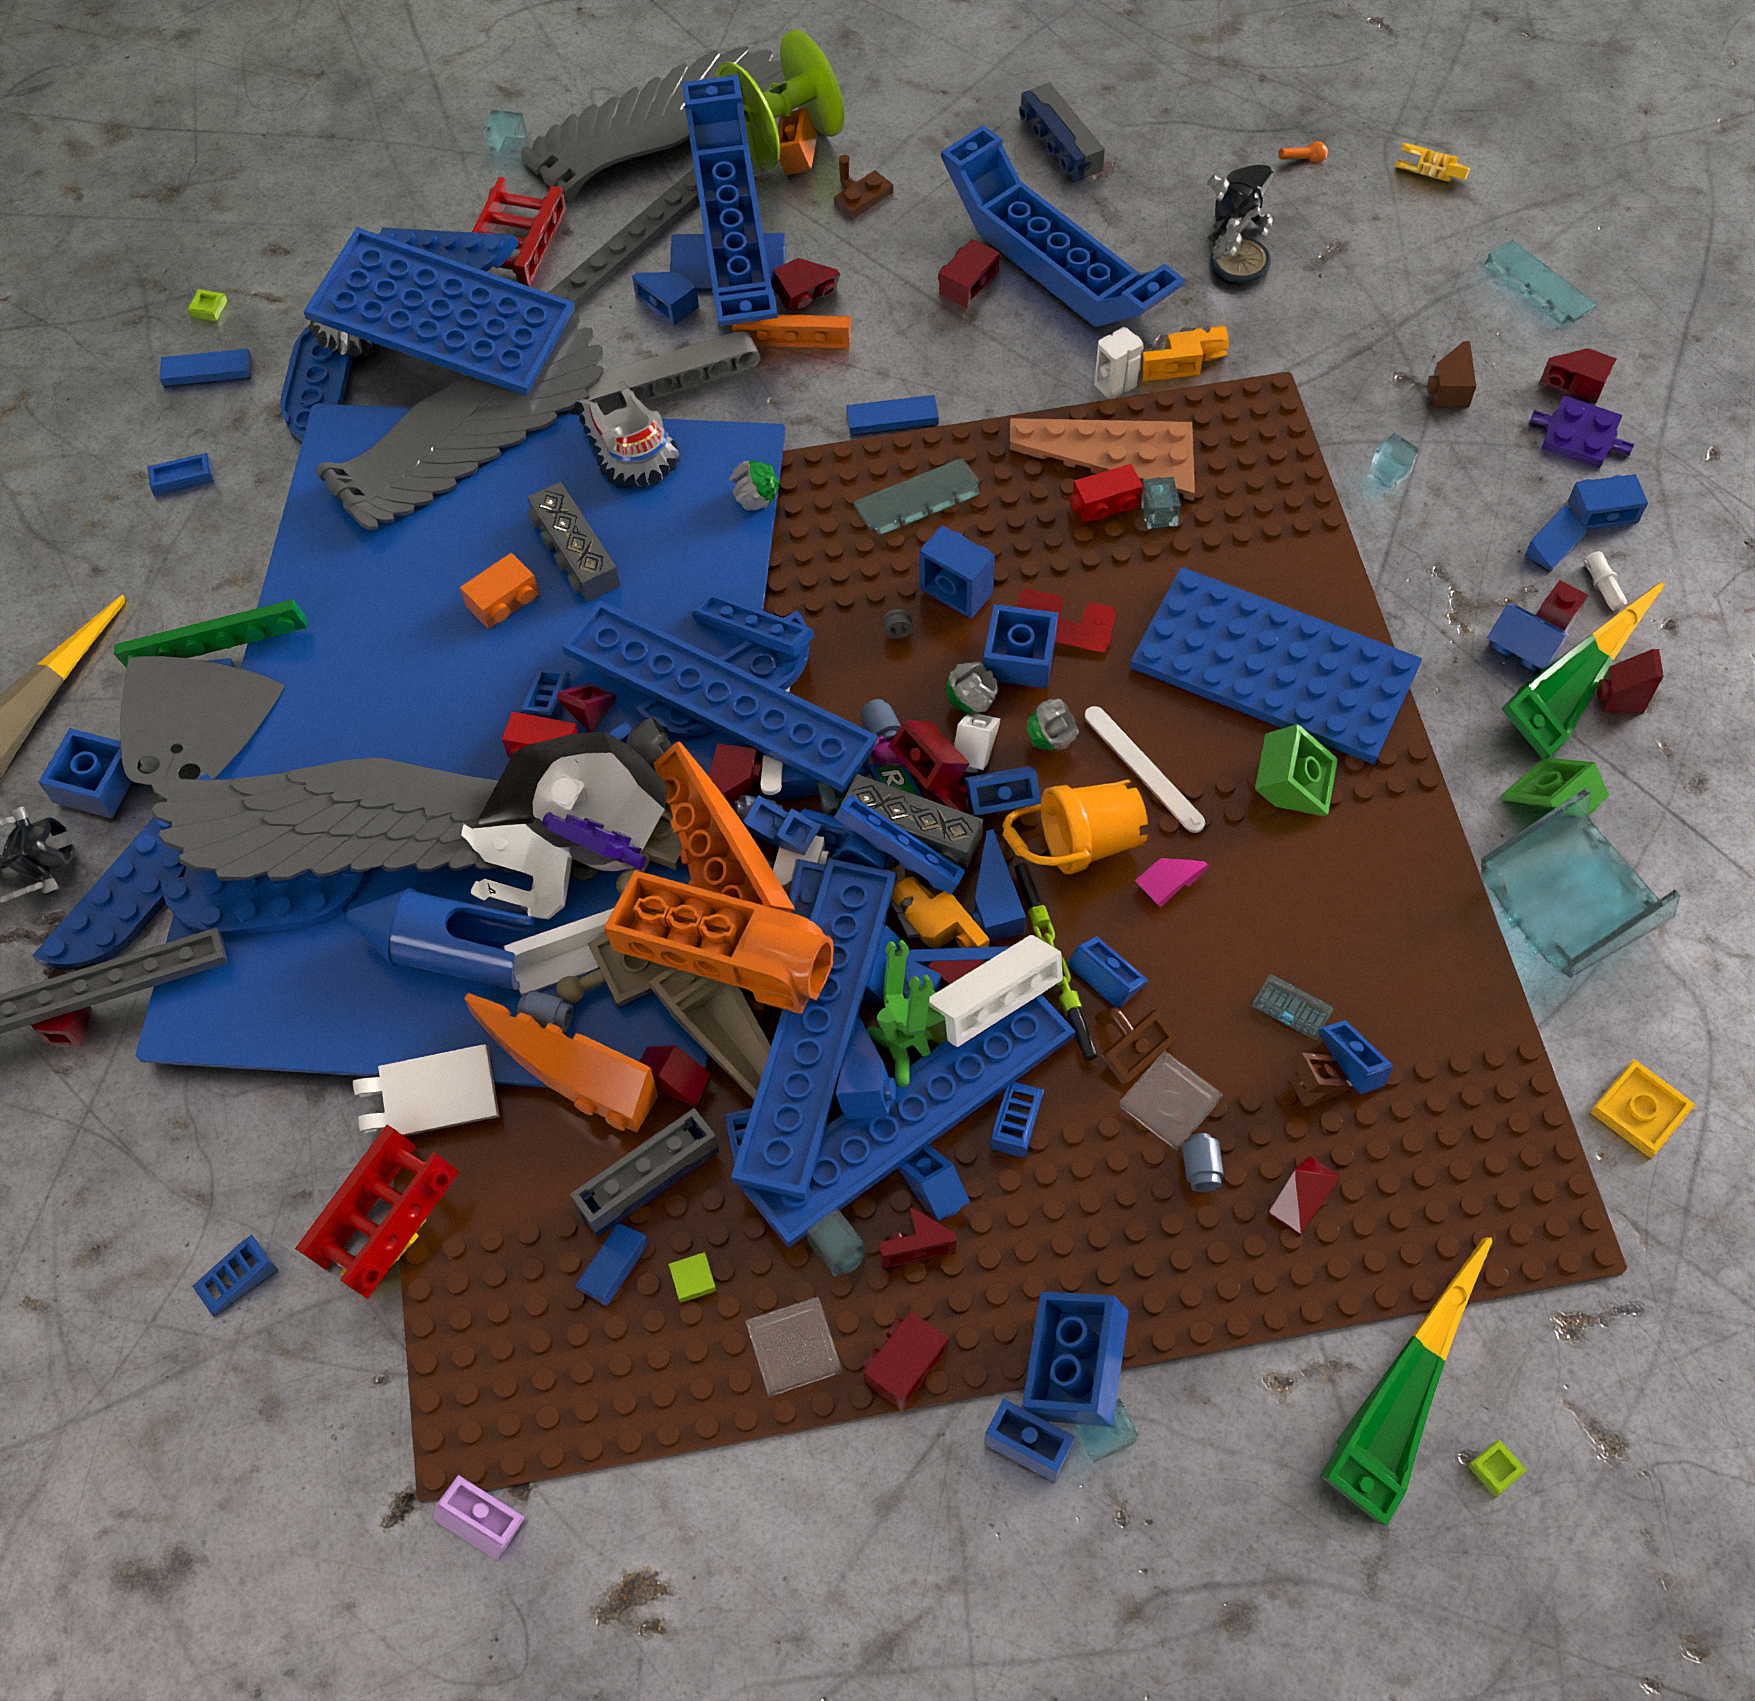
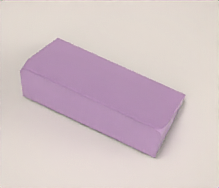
(477, 1517)

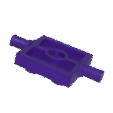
(1582, 431)
(593, 837)

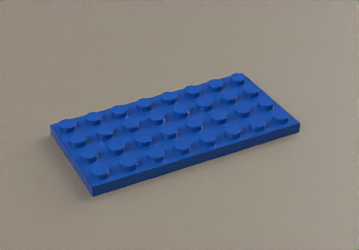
(440, 311)
(1276, 664)

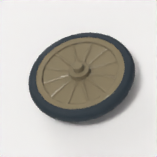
(1247, 265)

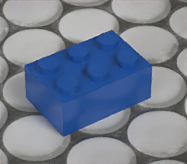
(1076, 1358)

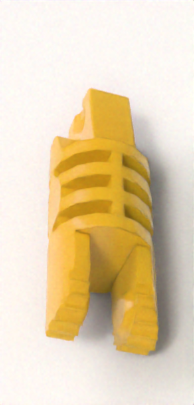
(1433, 164)

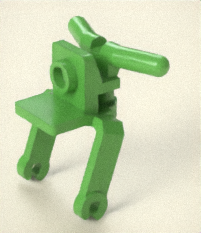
(904, 1020)

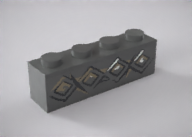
(573, 541)
(936, 825)

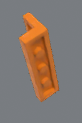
(799, 331)

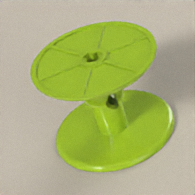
(807, 84)

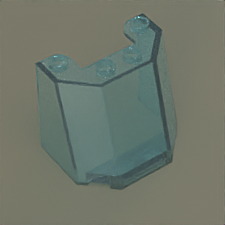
(1572, 890)

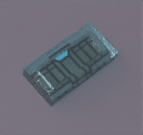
(1293, 1006)

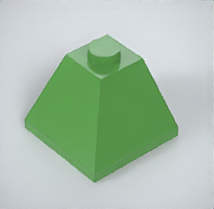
(1555, 782)

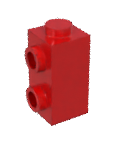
(1106, 493)
(530, 729)

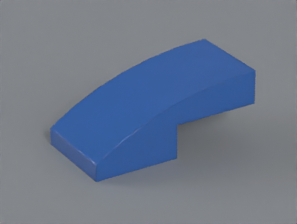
(781, 828)

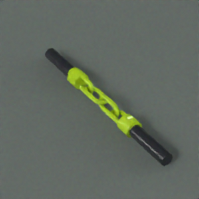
(1069, 999)

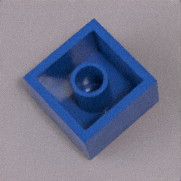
(956, 571)
(1021, 645)
(87, 774)

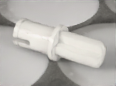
(1605, 580)

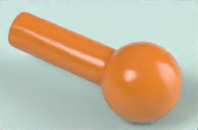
(1315, 152)

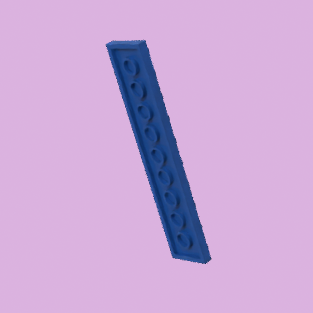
(721, 695)
(811, 1046)
(938, 1096)

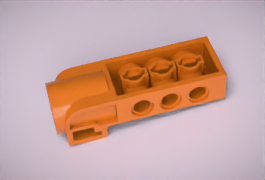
(722, 939)

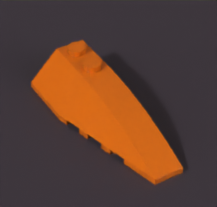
(712, 836)
(576, 1067)

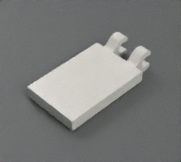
(432, 1092)

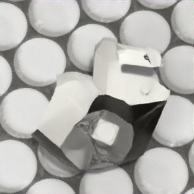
(543, 777)

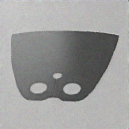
(191, 704)

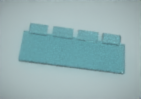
(1543, 284)
(910, 497)

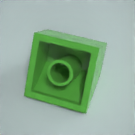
(1296, 771)

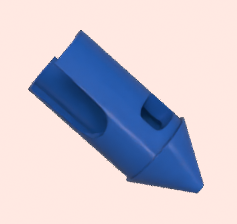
(443, 935)

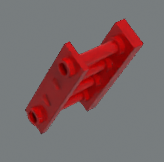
(541, 226)
(356, 1198)

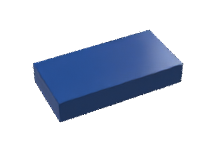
(180, 474)

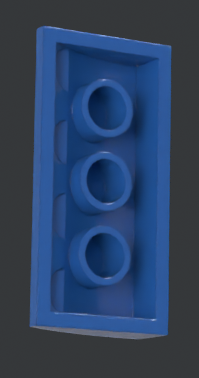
(690, 257)

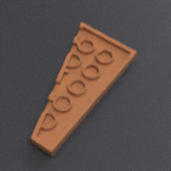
(1150, 446)

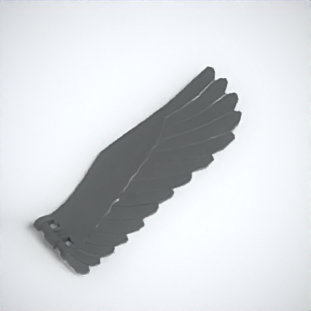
(635, 123)
(458, 431)
(324, 820)

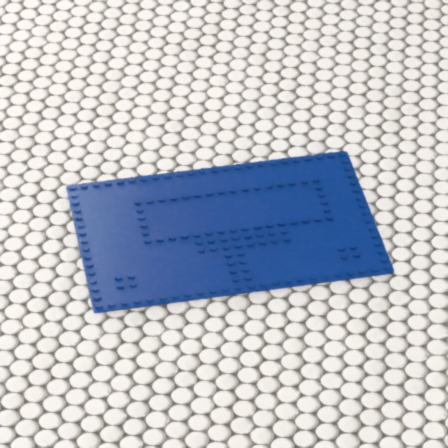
(419, 680)

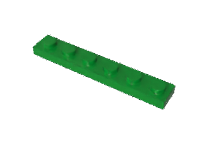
(217, 633)

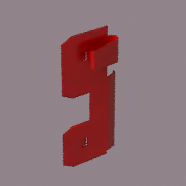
(1091, 634)

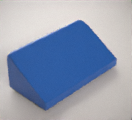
(1556, 539)
(1106, 972)
(875, 983)
(612, 1264)

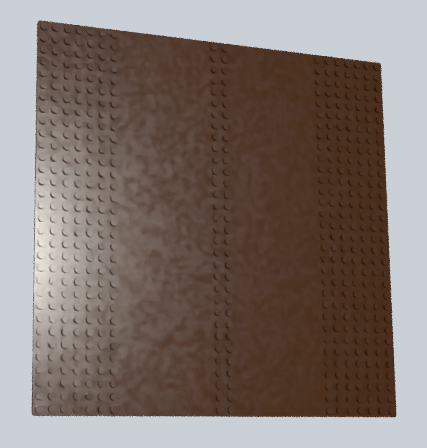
(1356, 907)

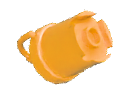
(1083, 824)

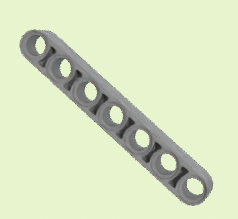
(675, 371)

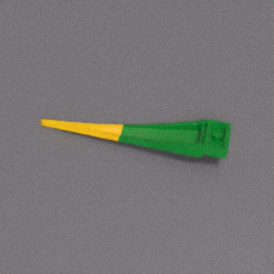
(1556, 697)
(1384, 1435)

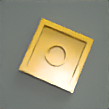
(1642, 1108)

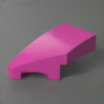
(1169, 876)

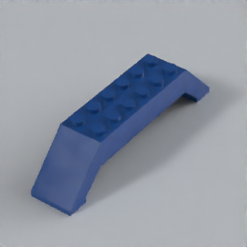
(728, 201)
(1047, 241)

